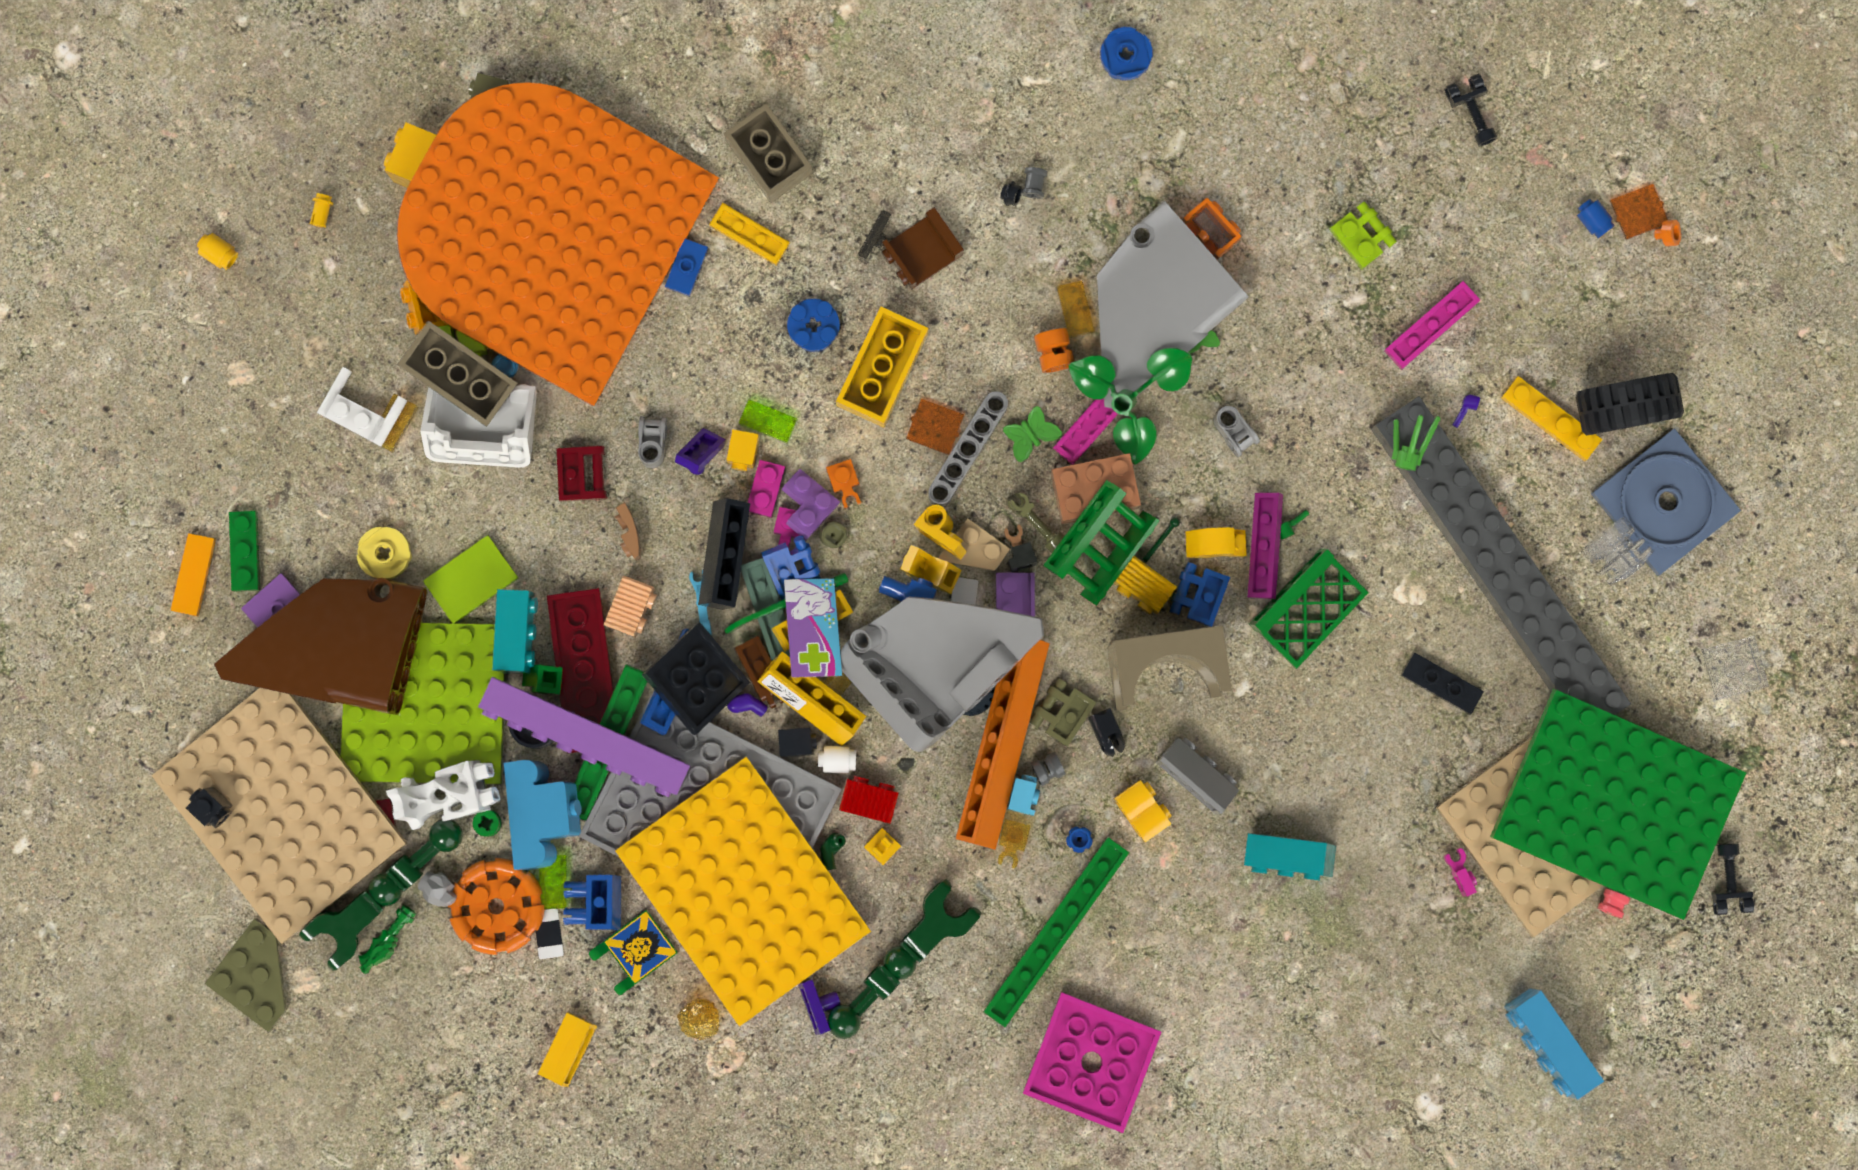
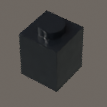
(796, 742)

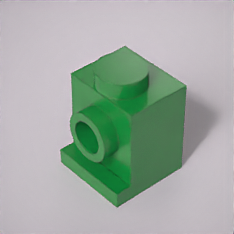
(543, 679)

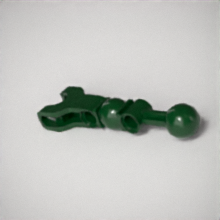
(382, 892)
(902, 960)

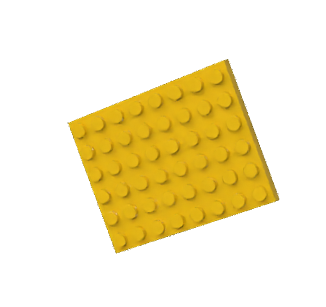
(743, 891)

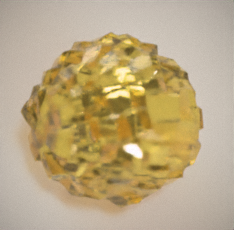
(699, 1019)

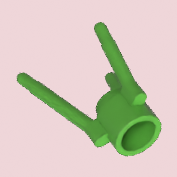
(1408, 456)

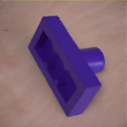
(700, 451)
(818, 1005)

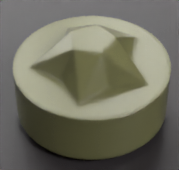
(833, 534)

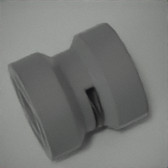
(1053, 765)

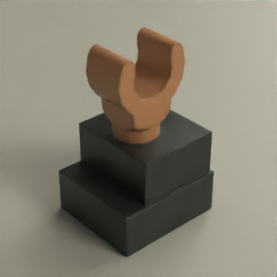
(1022, 553)

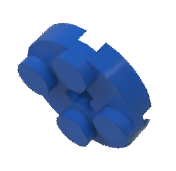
(1132, 40)
(821, 312)

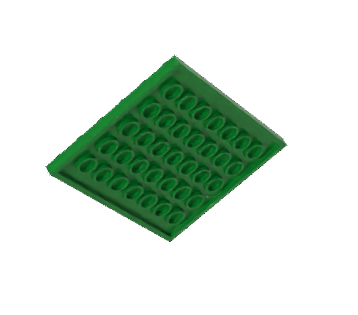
(1618, 804)

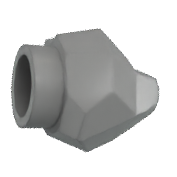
(437, 889)

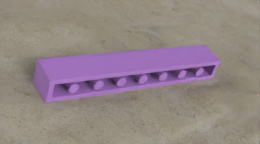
(584, 736)

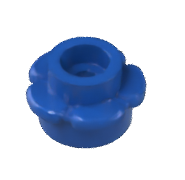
(1072, 842)

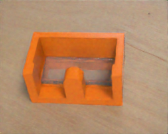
(1212, 227)

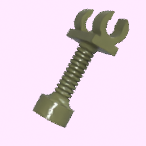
(1025, 510)

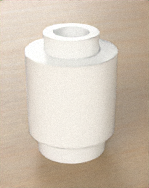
(837, 759)

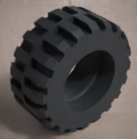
(1629, 403)

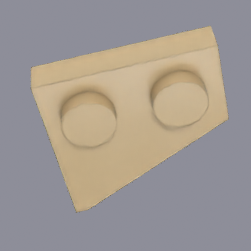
(981, 548)

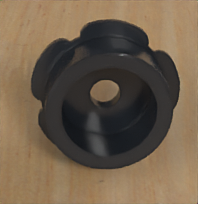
(1011, 194)

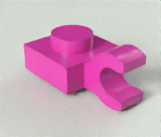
(782, 528)
(1464, 879)

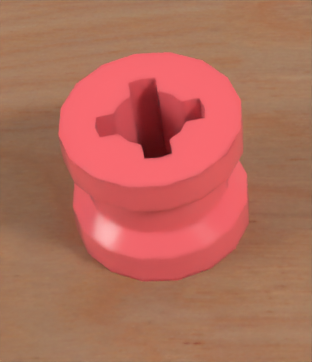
(1613, 903)

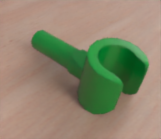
(1286, 527)

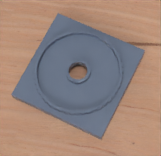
(1675, 469)

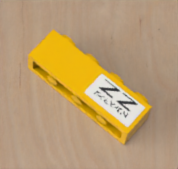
(812, 700)

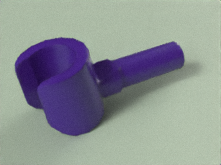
(1469, 402)

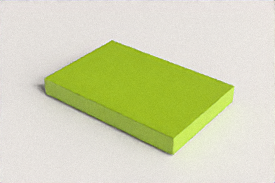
(470, 579)

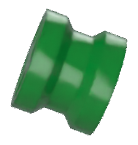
(491, 821)

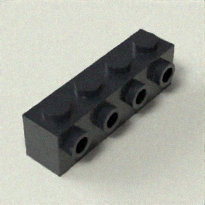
(724, 554)

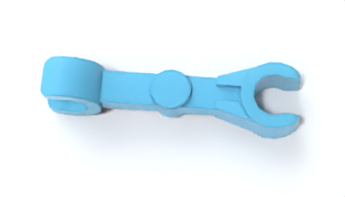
(703, 614)

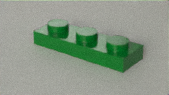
(244, 551)

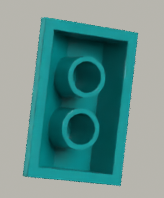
(514, 631)

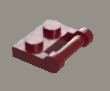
(572, 473)

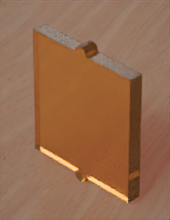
(1639, 211)
(934, 427)

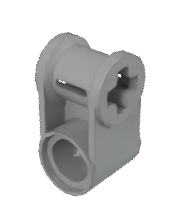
(1236, 431)
(652, 436)

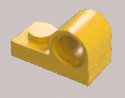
(940, 533)

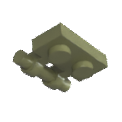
(1070, 716)

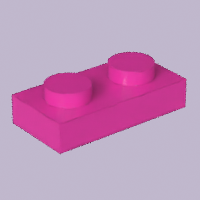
(765, 488)

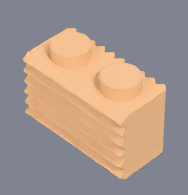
(630, 607)

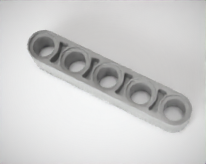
(970, 436)

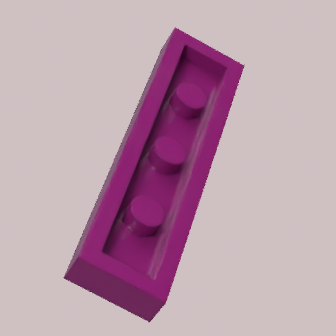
(1265, 546)

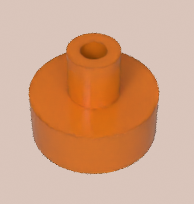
(1669, 233)

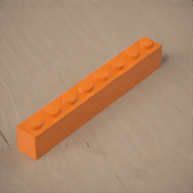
(1001, 750)

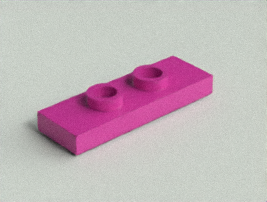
(1085, 431)

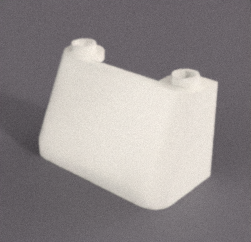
(458, 438)

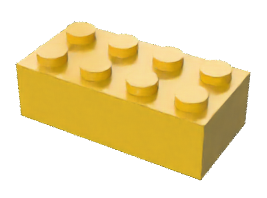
(882, 367)

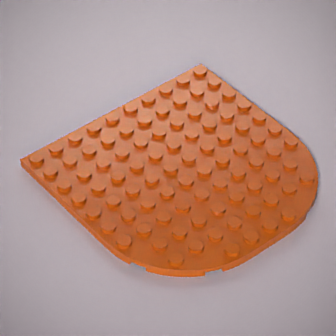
(546, 229)

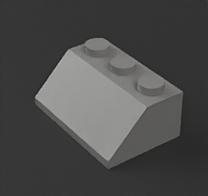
(1198, 775)

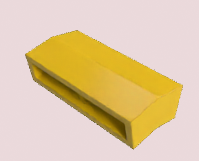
(567, 1049)

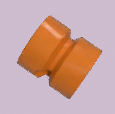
(1052, 341)

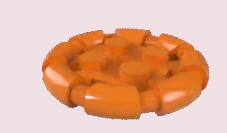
(496, 923)

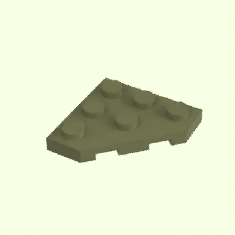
(253, 976)

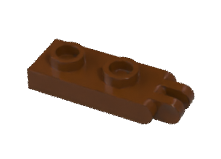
(755, 661)

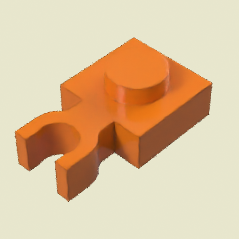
(843, 479)

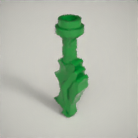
(383, 946)

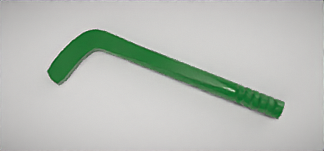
(838, 580)

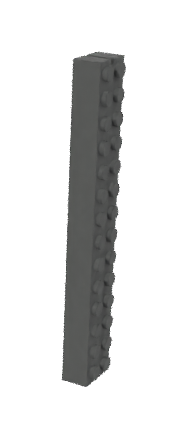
(1500, 564)

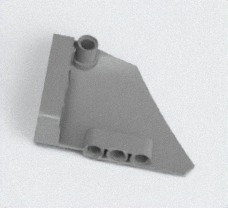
(1159, 297)
(934, 662)

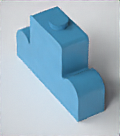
(538, 813)

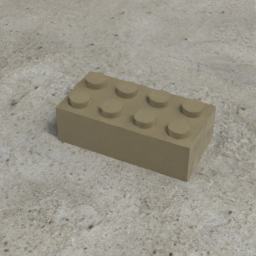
(457, 373)

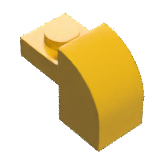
(1215, 542)
(935, 570)

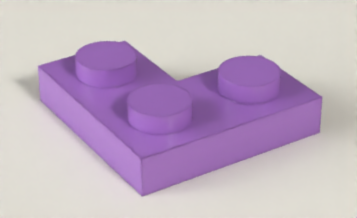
(814, 503)

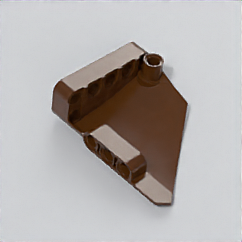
(335, 645)

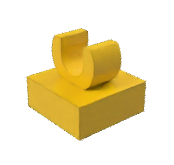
(882, 846)

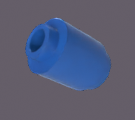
(1595, 218)

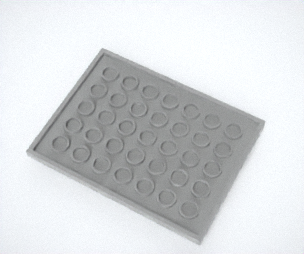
(630, 808)

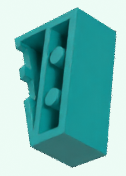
(1289, 856)

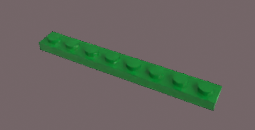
(1056, 932)

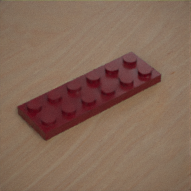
(582, 652)

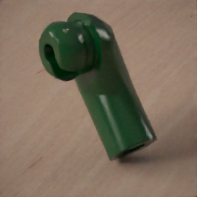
(830, 848)

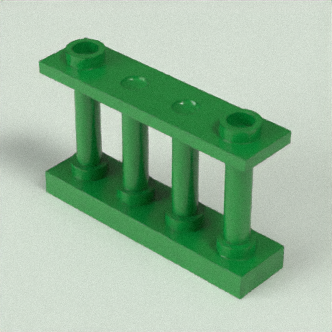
(1085, 529)

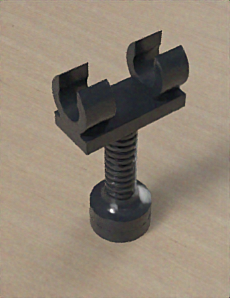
(1485, 134)
(1746, 902)

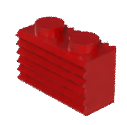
(869, 800)

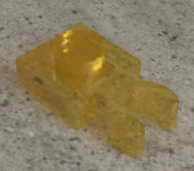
(1013, 837)

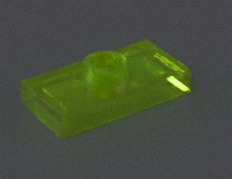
(552, 884)

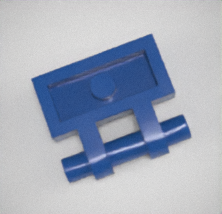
(782, 566)
(1207, 597)

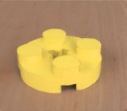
(368, 551)

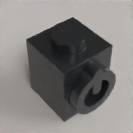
(209, 807)

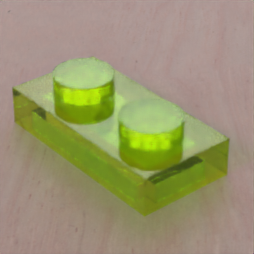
(767, 421)

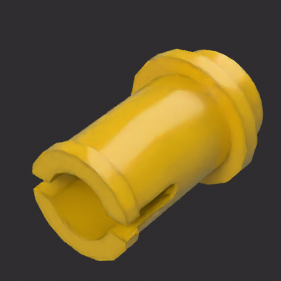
(320, 210)

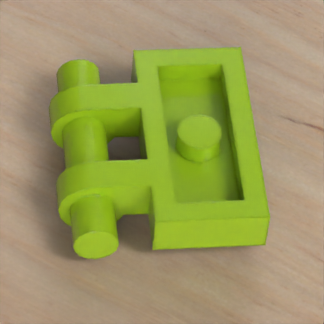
(1356, 239)

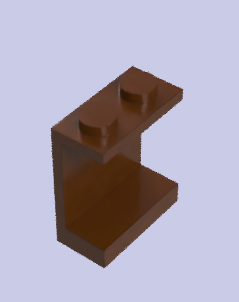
(922, 250)

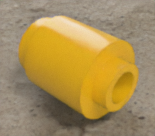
(217, 251)

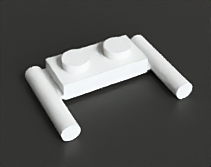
(355, 417)

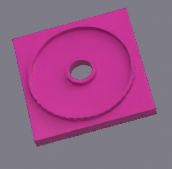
(1099, 1095)

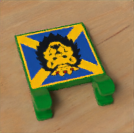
(637, 948)

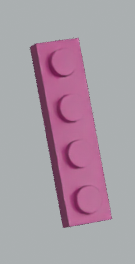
(1432, 325)

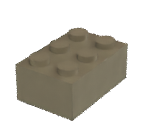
(768, 153)

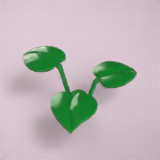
(1094, 378)

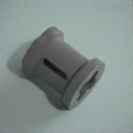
(1034, 182)

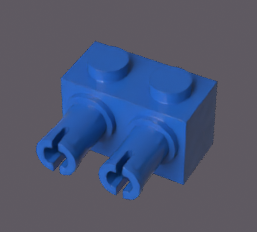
(901, 591)
(602, 902)

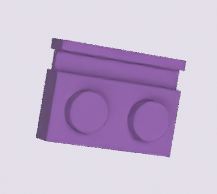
(1016, 592)

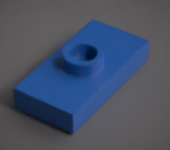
(686, 267)

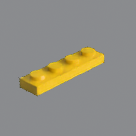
(1550, 418)

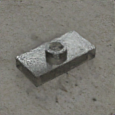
(875, 237)

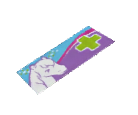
(812, 627)

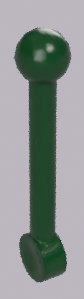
(1174, 522)

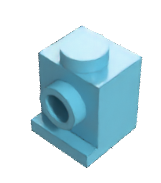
(1024, 795)

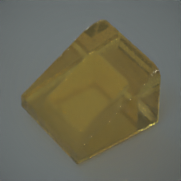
(838, 683)

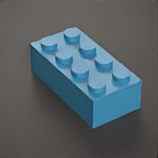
(1553, 1044)

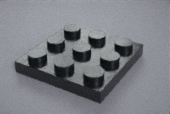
(696, 678)

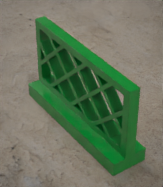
(1293, 591)

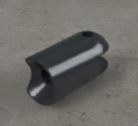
(1107, 729)

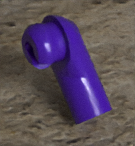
(745, 703)

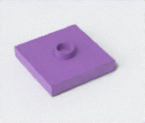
(270, 600)

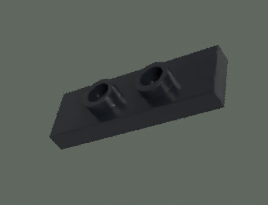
(1442, 683)

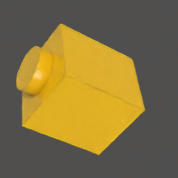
(742, 450)

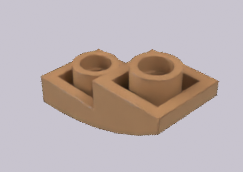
(631, 544)

